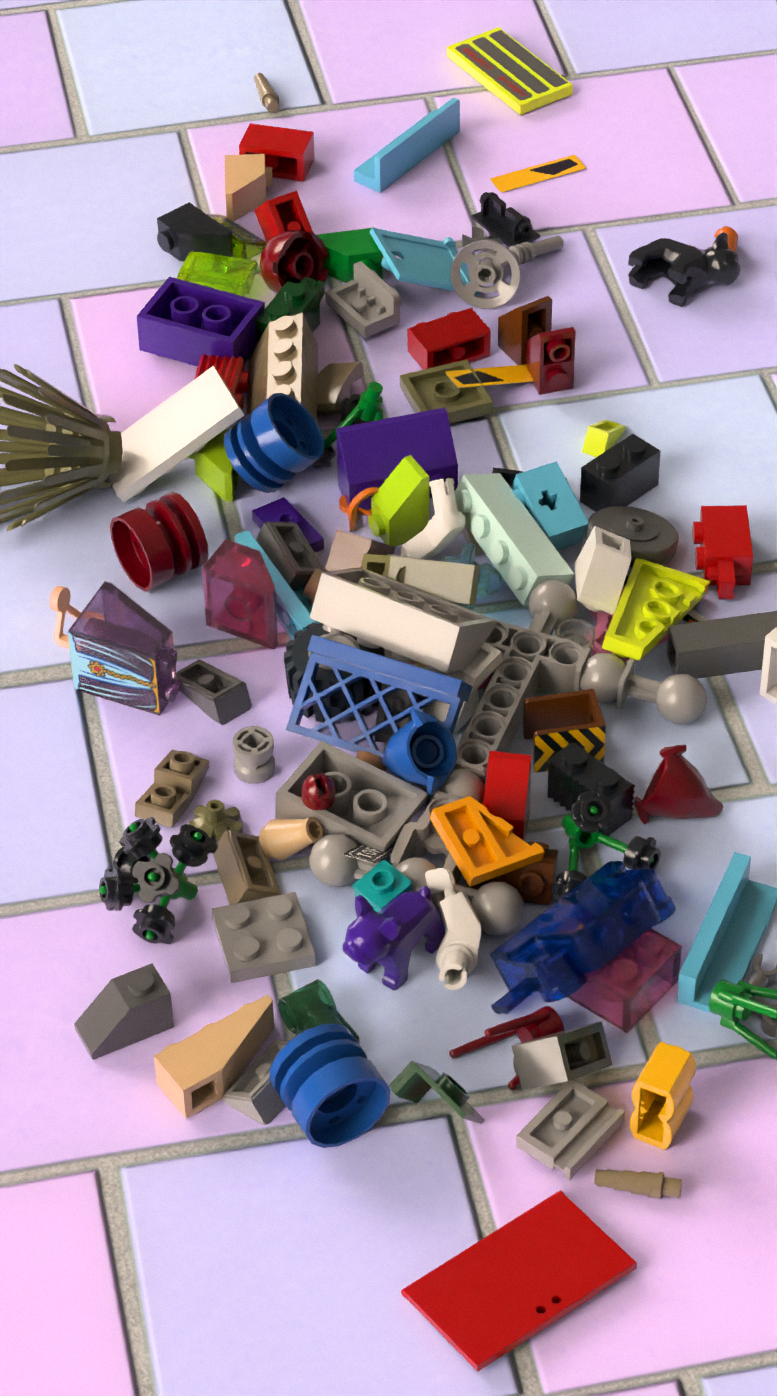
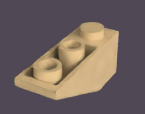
(211, 1061)

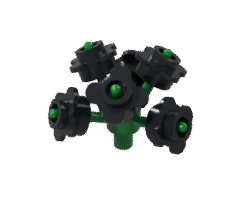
(154, 872)

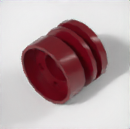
(159, 541)

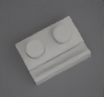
(570, 1129)

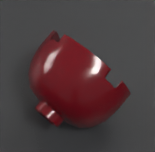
(292, 258)

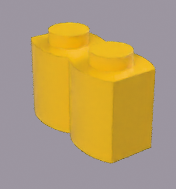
(662, 1095)

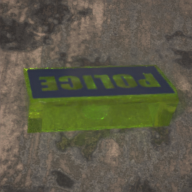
(244, 242)

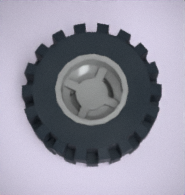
(296, 662)

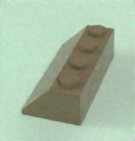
(285, 363)

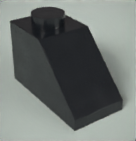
(192, 230)

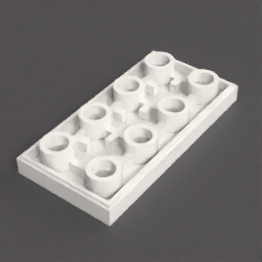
(174, 432)

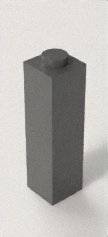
(719, 645)

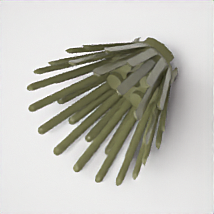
(63, 448)

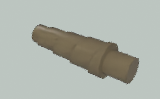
(266, 93)
(641, 1183)

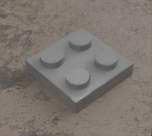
(263, 937)

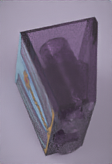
(123, 653)

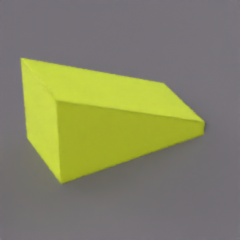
(602, 437)

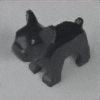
(684, 266)

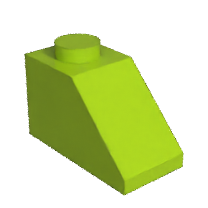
(215, 468)
(401, 504)

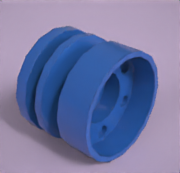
(274, 443)
(329, 1085)

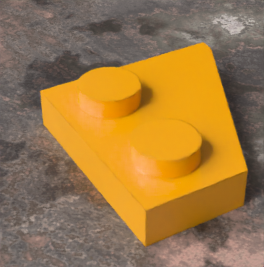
(480, 841)

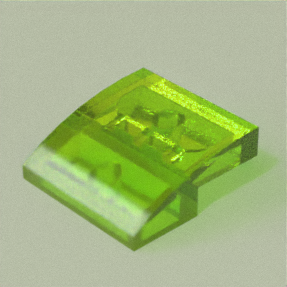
(219, 272)

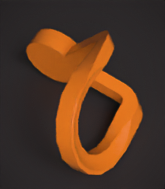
(353, 509)

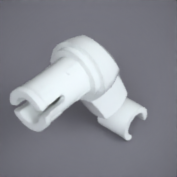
(443, 527)
(461, 942)

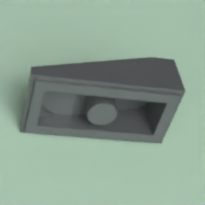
(214, 691)

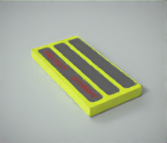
(509, 70)

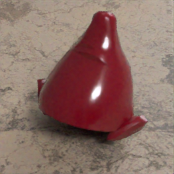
(677, 790)

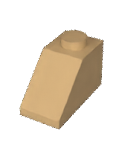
(245, 183)

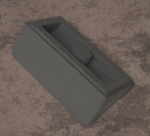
(289, 552)

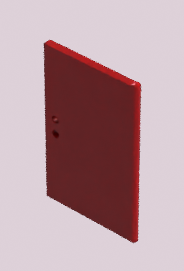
(511, 1278)

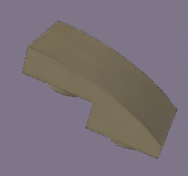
(335, 385)
(173, 788)

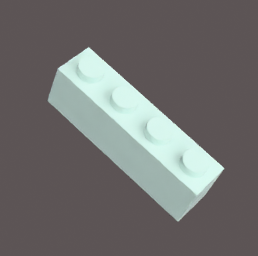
(509, 534)

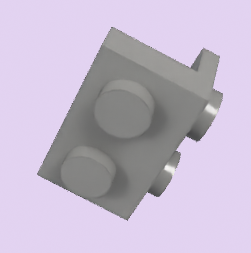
(366, 302)

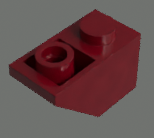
(552, 360)

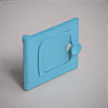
(423, 259)

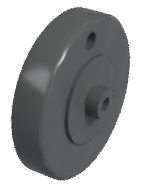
(649, 534)

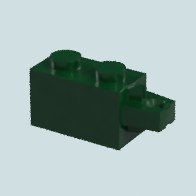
(292, 300)

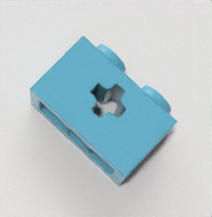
(552, 504)

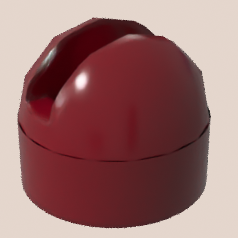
(310, 794)

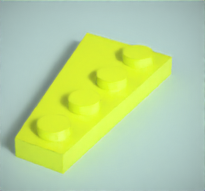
(649, 605)

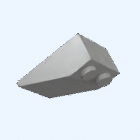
(367, 803)

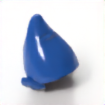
(422, 752)

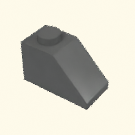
(126, 1012)
(561, 1056)

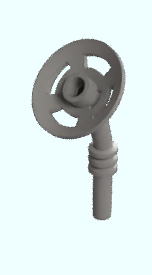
(492, 271)

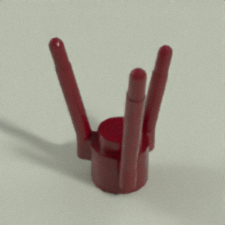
(534, 1025)

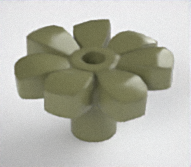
(216, 820)

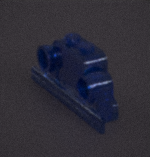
(580, 934)

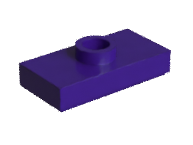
(283, 511)

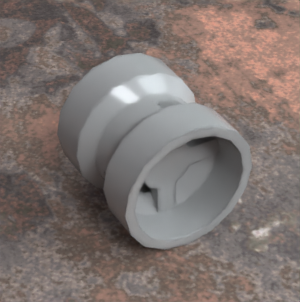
(253, 755)

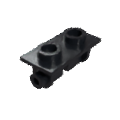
(504, 223)

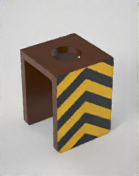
(562, 719)

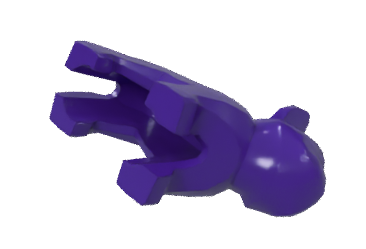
(392, 934)

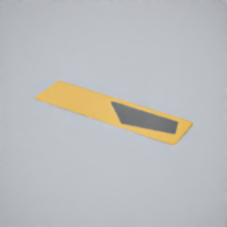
(537, 173)
(490, 376)

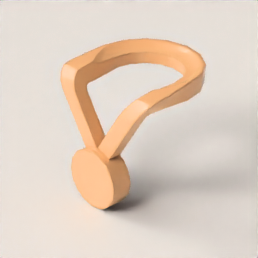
(60, 602)

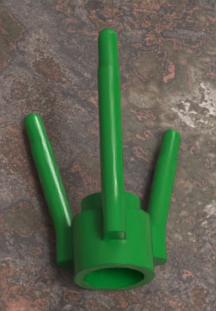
(737, 1003)

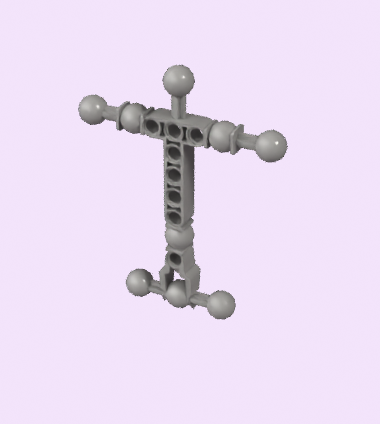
(530, 662)

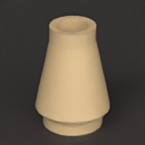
(288, 836)

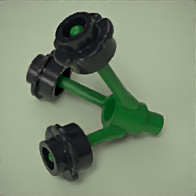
(354, 411)
(582, 826)

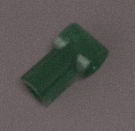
(310, 1008)

